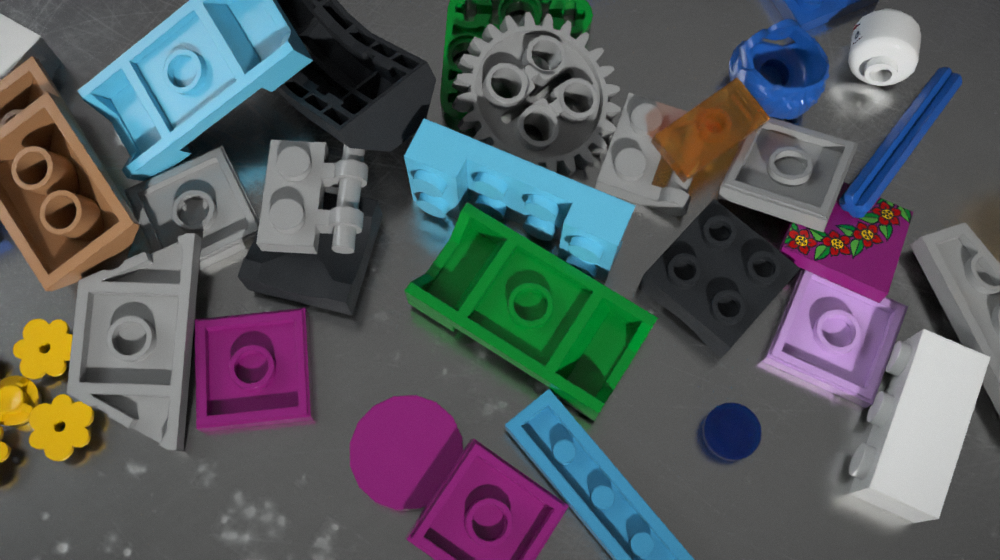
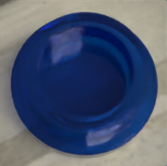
(732, 431)

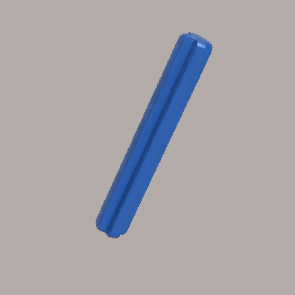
(900, 143)

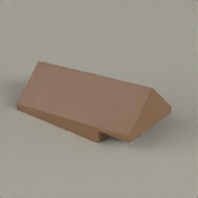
(55, 187)

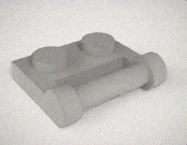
(634, 159)

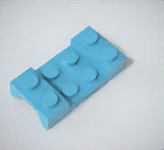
(192, 76)
(456, 169)

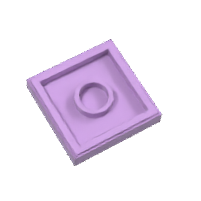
(835, 337)

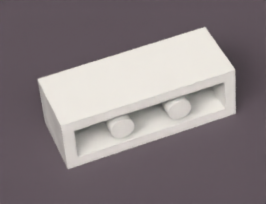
(918, 426)

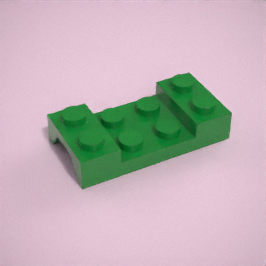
(532, 310)

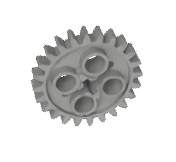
(507, 59)

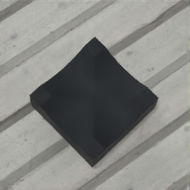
(718, 277)
(318, 279)

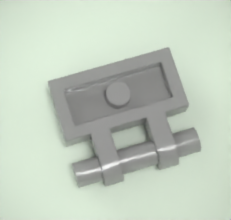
(295, 193)

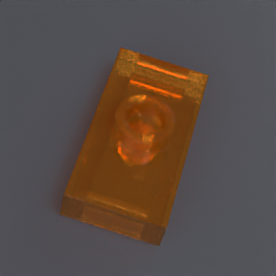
(710, 130)

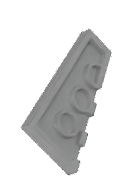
(969, 291)

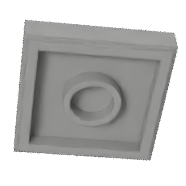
(789, 173)
(199, 199)

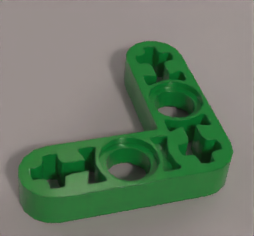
(461, 32)

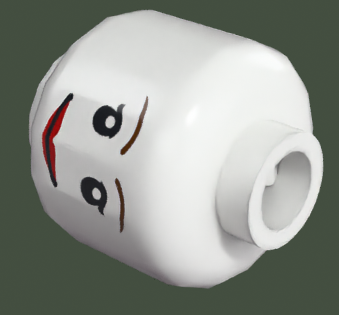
(884, 44)

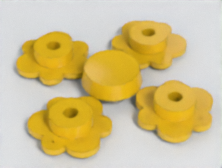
(23, 400)

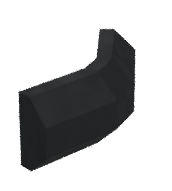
(358, 82)

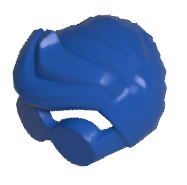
(780, 77)

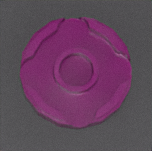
(404, 451)

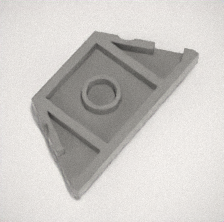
(138, 339)

